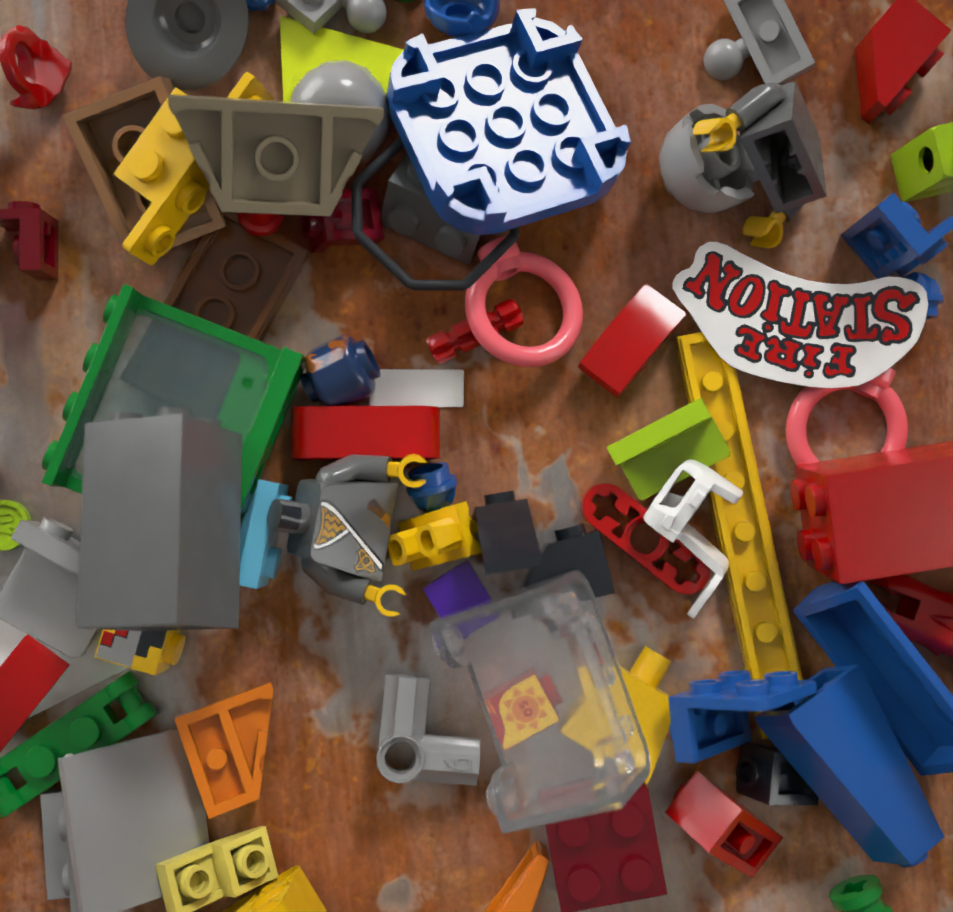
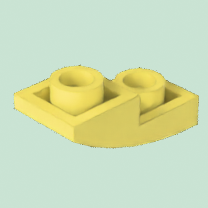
(217, 870)

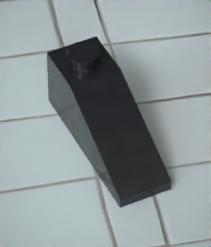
(507, 534)

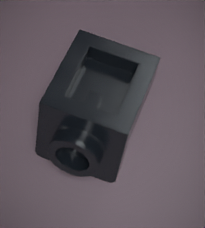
(770, 778)

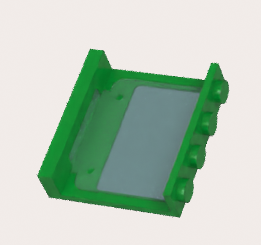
(174, 359)

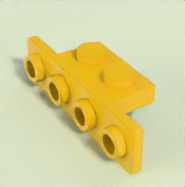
(169, 176)

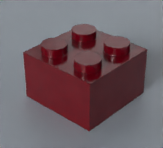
(607, 856)

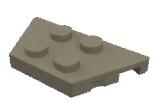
(275, 152)

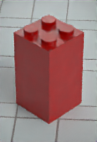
(877, 513)

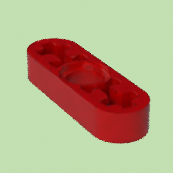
(666, 572)

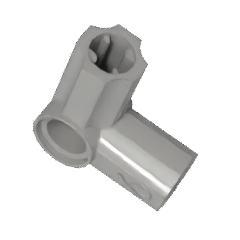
(436, 756)

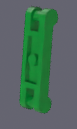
(79, 730)

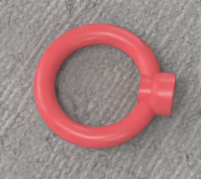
(505, 267)
(875, 389)

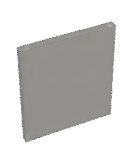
(127, 813)

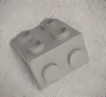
(44, 587)

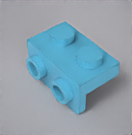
(258, 543)

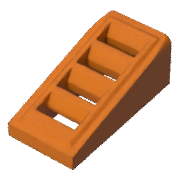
(524, 883)

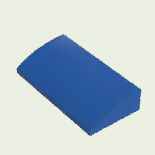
(858, 630)

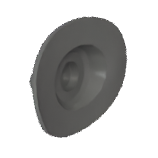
(187, 39)

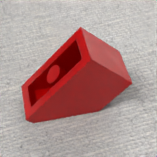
(722, 825)

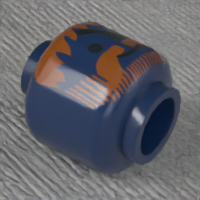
(340, 372)

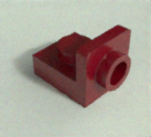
(338, 227)
(37, 241)

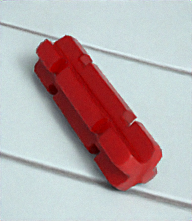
(444, 345)

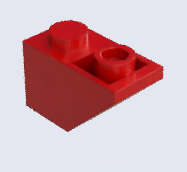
(892, 52)

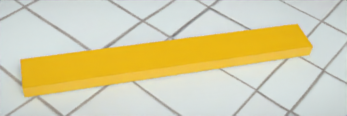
(741, 527)

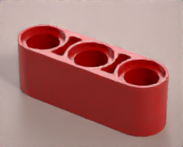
(364, 430)

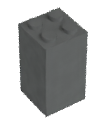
(160, 523)

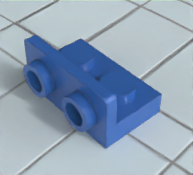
(894, 240)

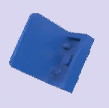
(716, 714)

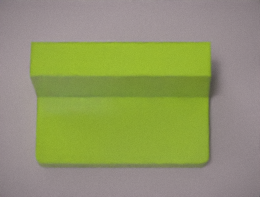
(662, 446)

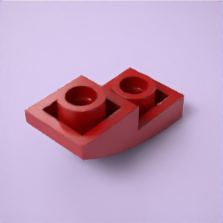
(631, 340)
(24, 683)

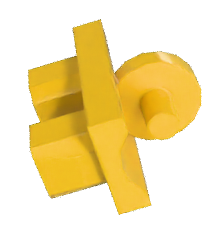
(435, 538)

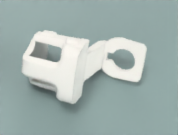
(672, 512)

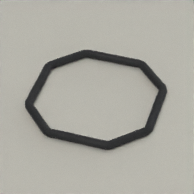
(388, 263)

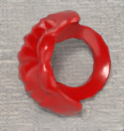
(40, 68)

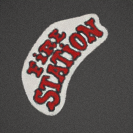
(798, 326)

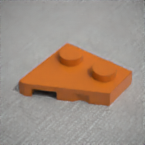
(228, 747)

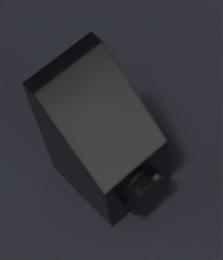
(574, 551)

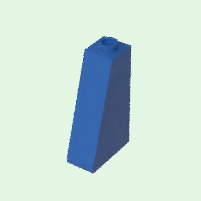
(855, 765)

